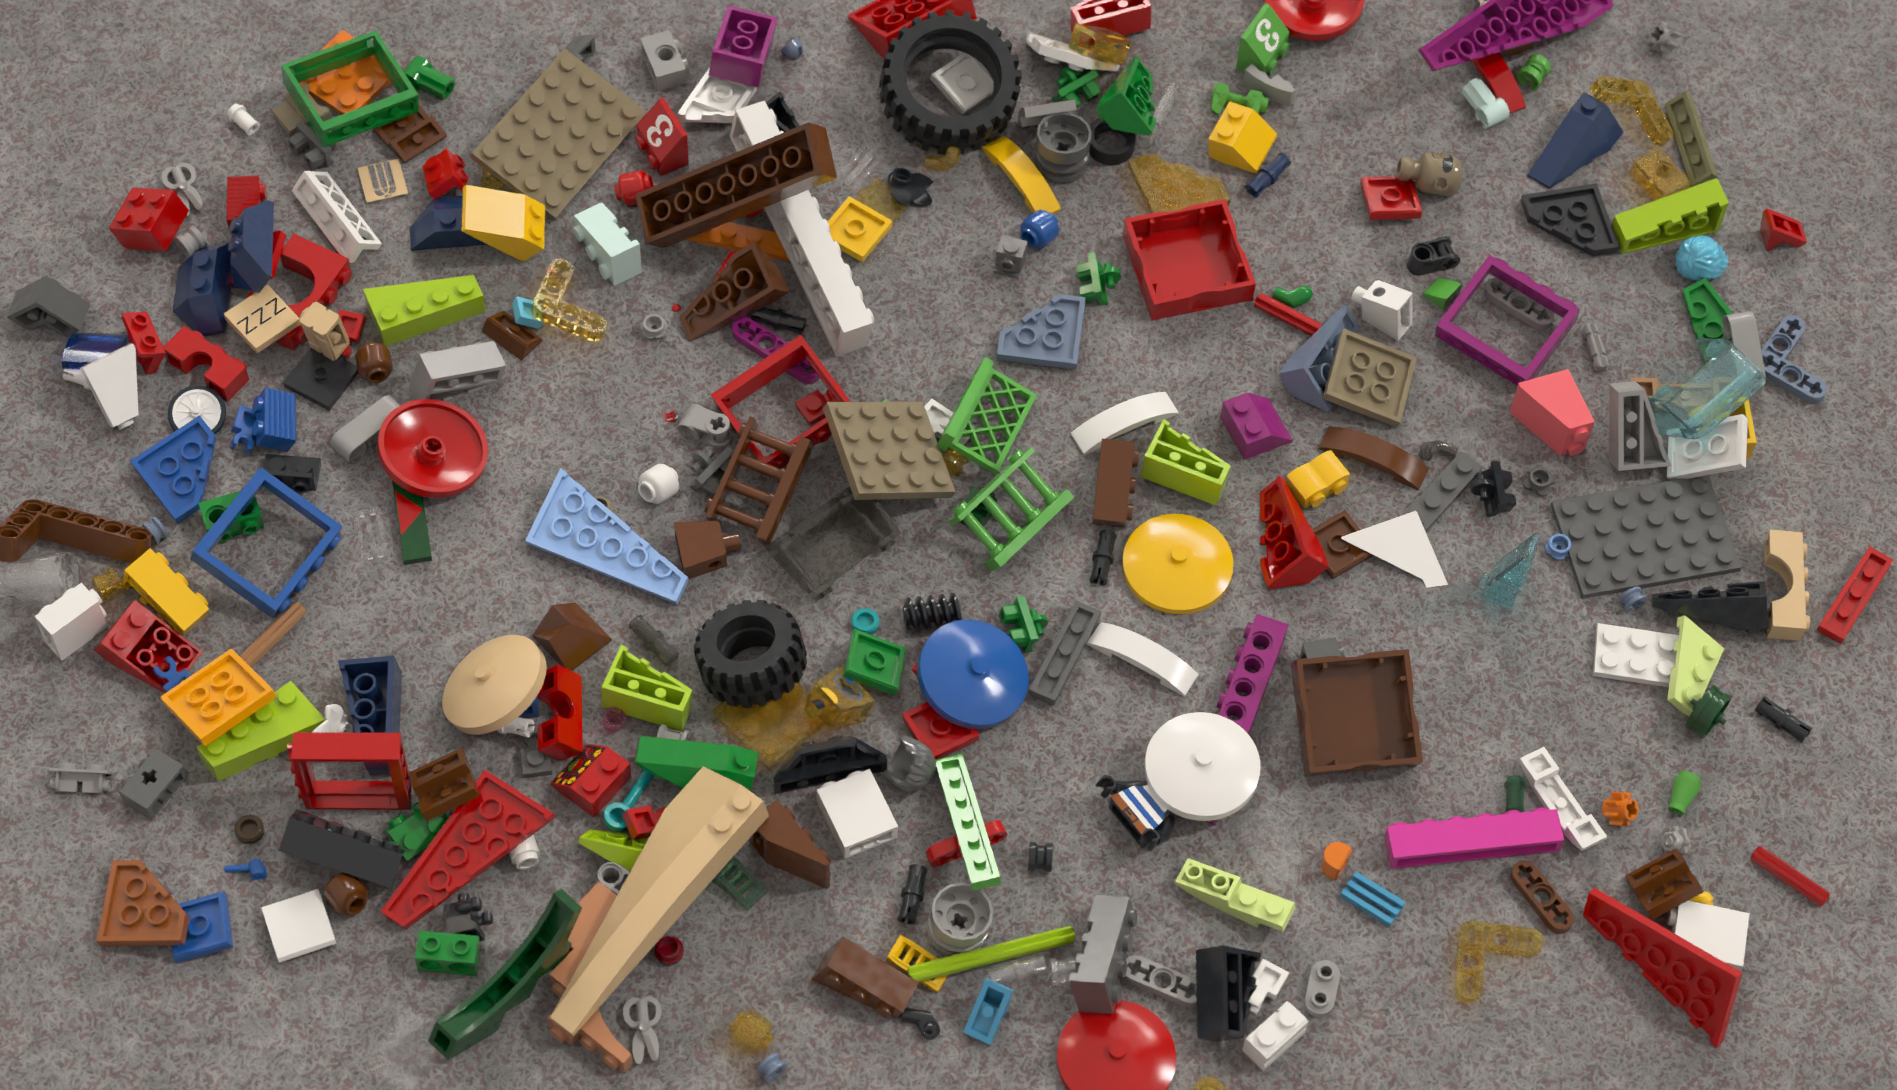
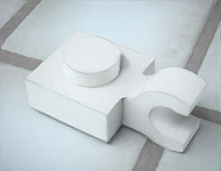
(1268, 984)

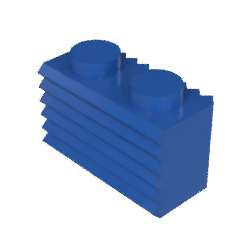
(275, 419)

